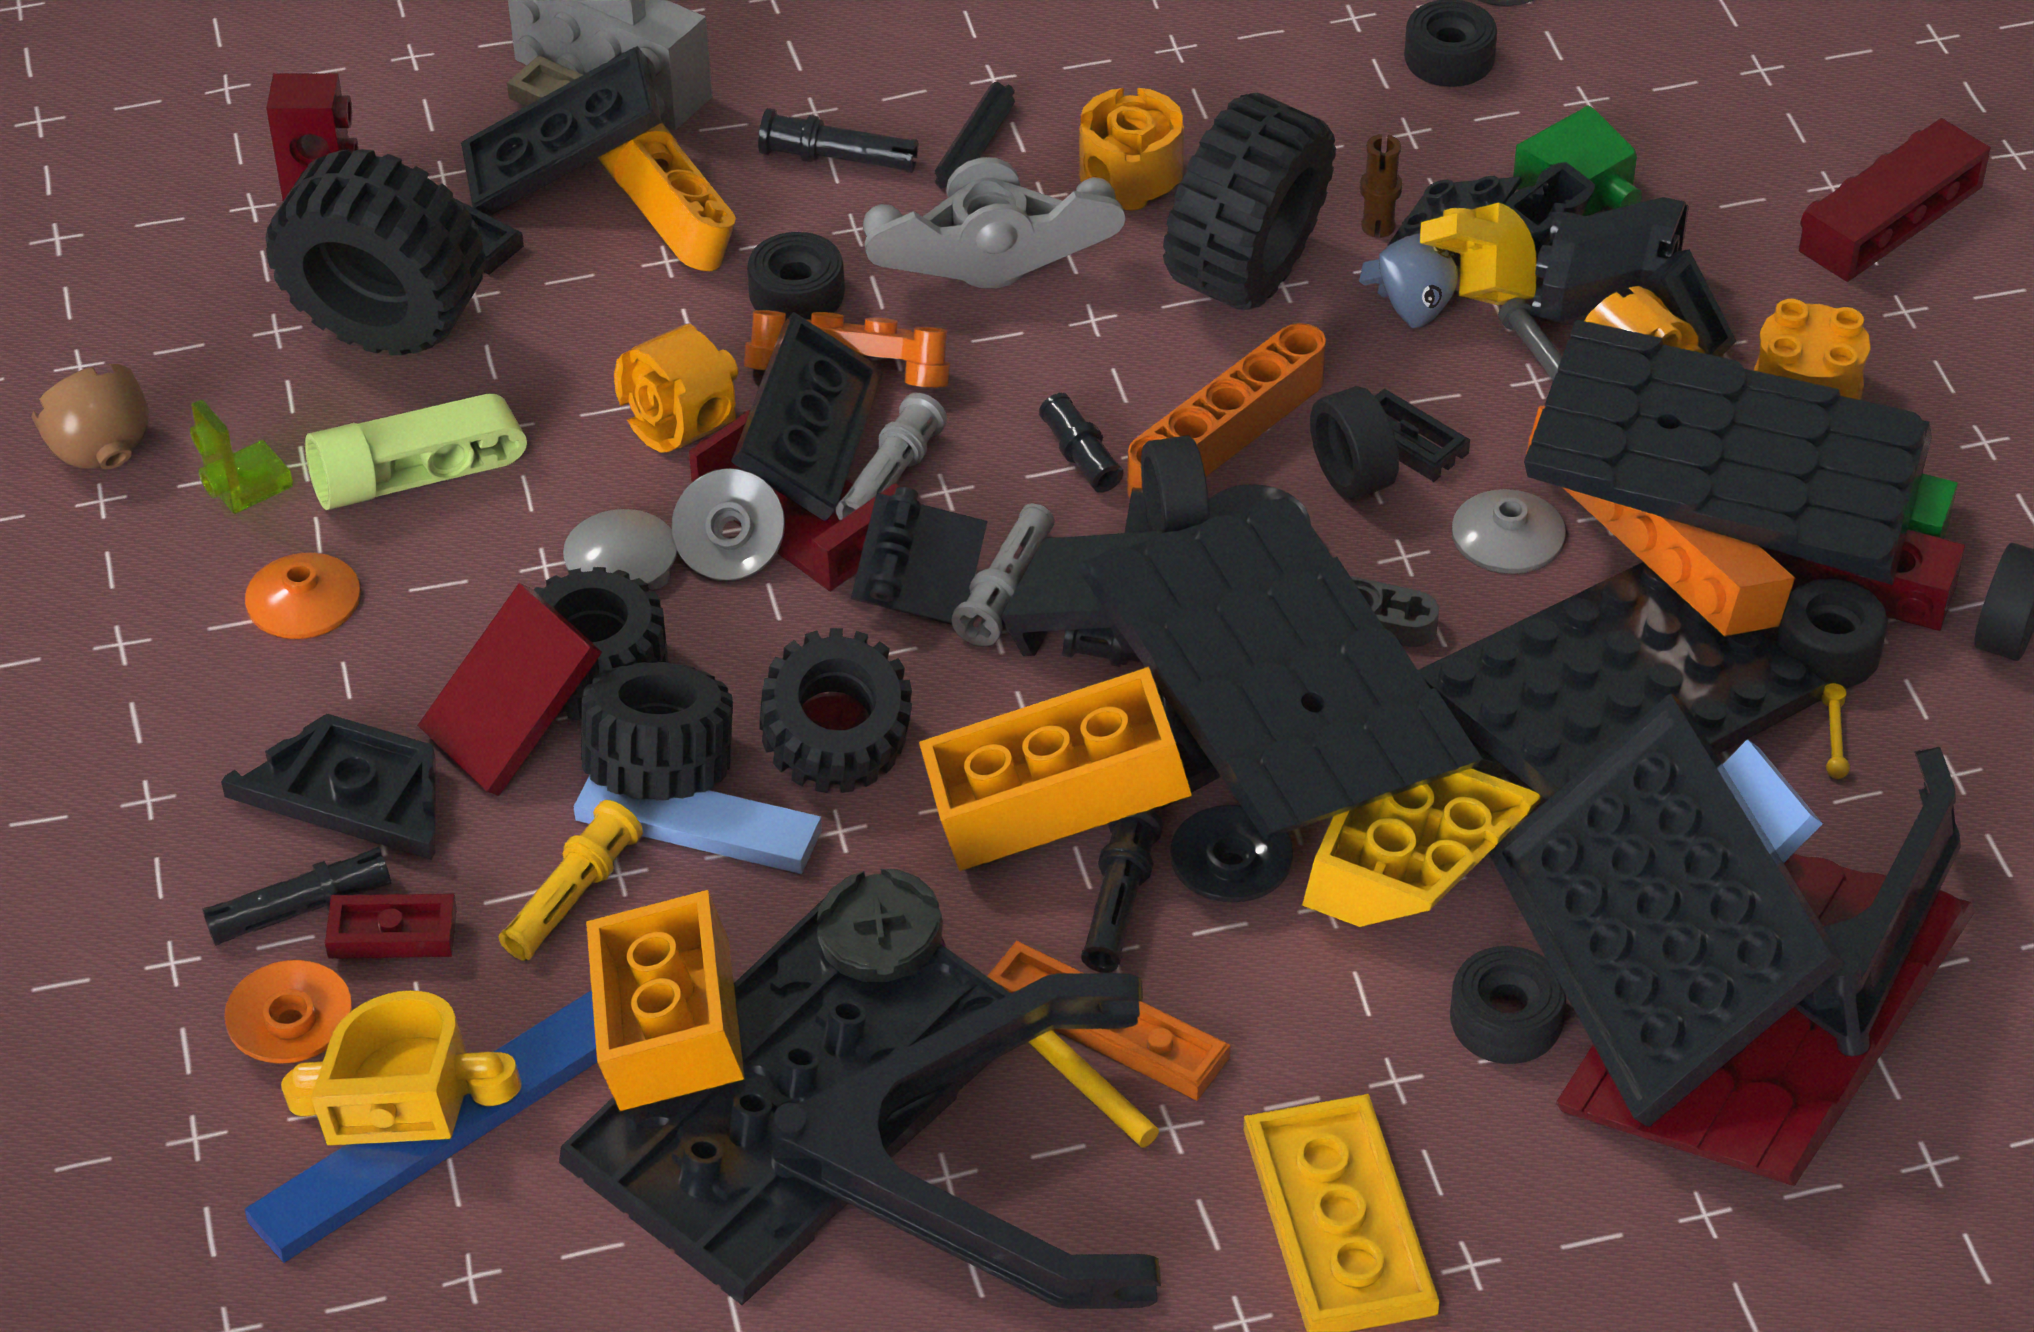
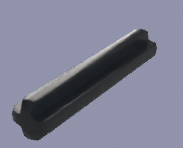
(976, 131)

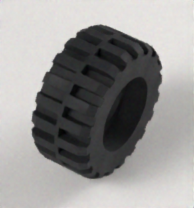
(1249, 201)
(375, 252)

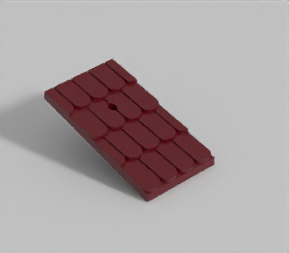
(1791, 1083)

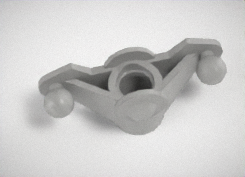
(992, 227)

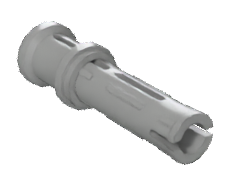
(900, 446)
(1028, 532)

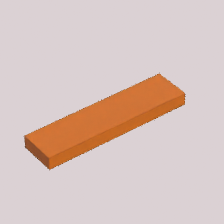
(1154, 1047)

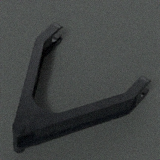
(1883, 934)
(839, 1149)

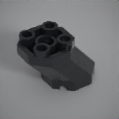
(1604, 256)

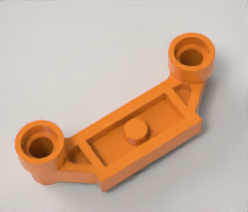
(879, 337)

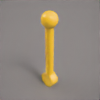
(1834, 697)

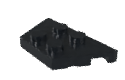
(349, 782)

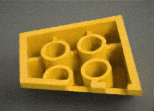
(1412, 846)

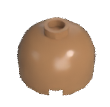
(94, 418)

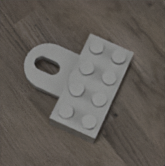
(596, 31)

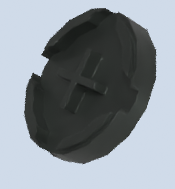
(879, 925)

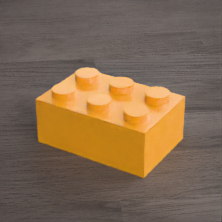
(664, 1001)

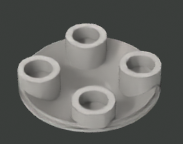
(623, 542)

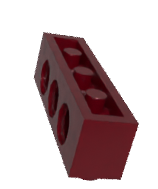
(307, 122)
(1921, 585)

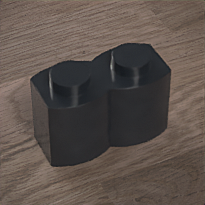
(1556, 189)

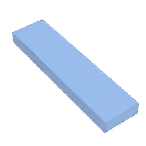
(718, 825)

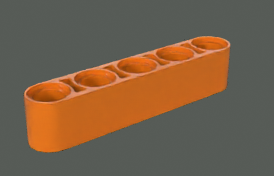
(1242, 399)

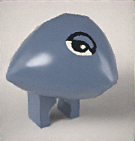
(1414, 279)

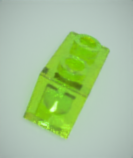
(236, 477)

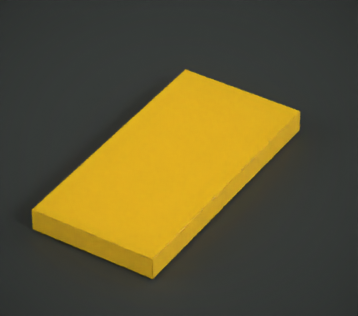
(1340, 1216)

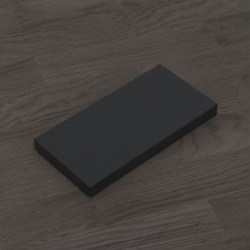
(560, 132)
(808, 416)

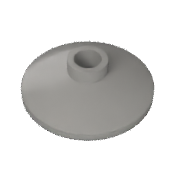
(711, 504)
(1508, 531)

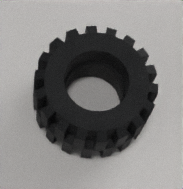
(614, 615)
(842, 667)
(656, 730)

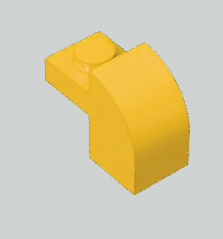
(1493, 249)

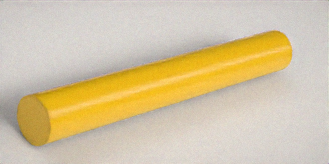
(1096, 1088)

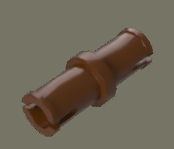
(1381, 185)

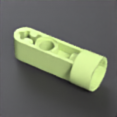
(412, 449)

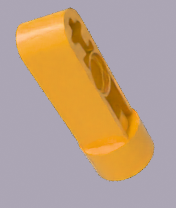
(673, 197)

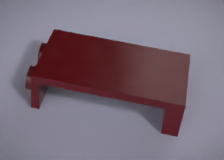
(819, 548)

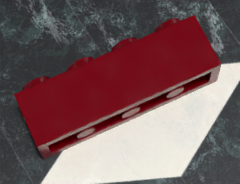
(1893, 199)

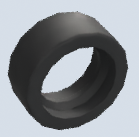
(1354, 442)
(1174, 484)
(2009, 605)

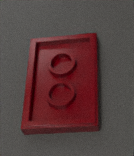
(509, 689)

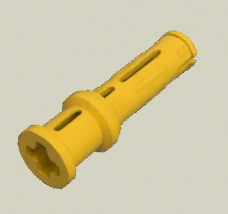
(585, 861)

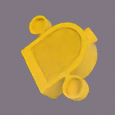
(397, 1074)

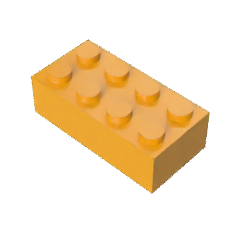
(1054, 769)

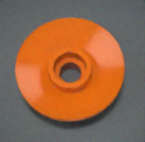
(302, 595)
(286, 1011)

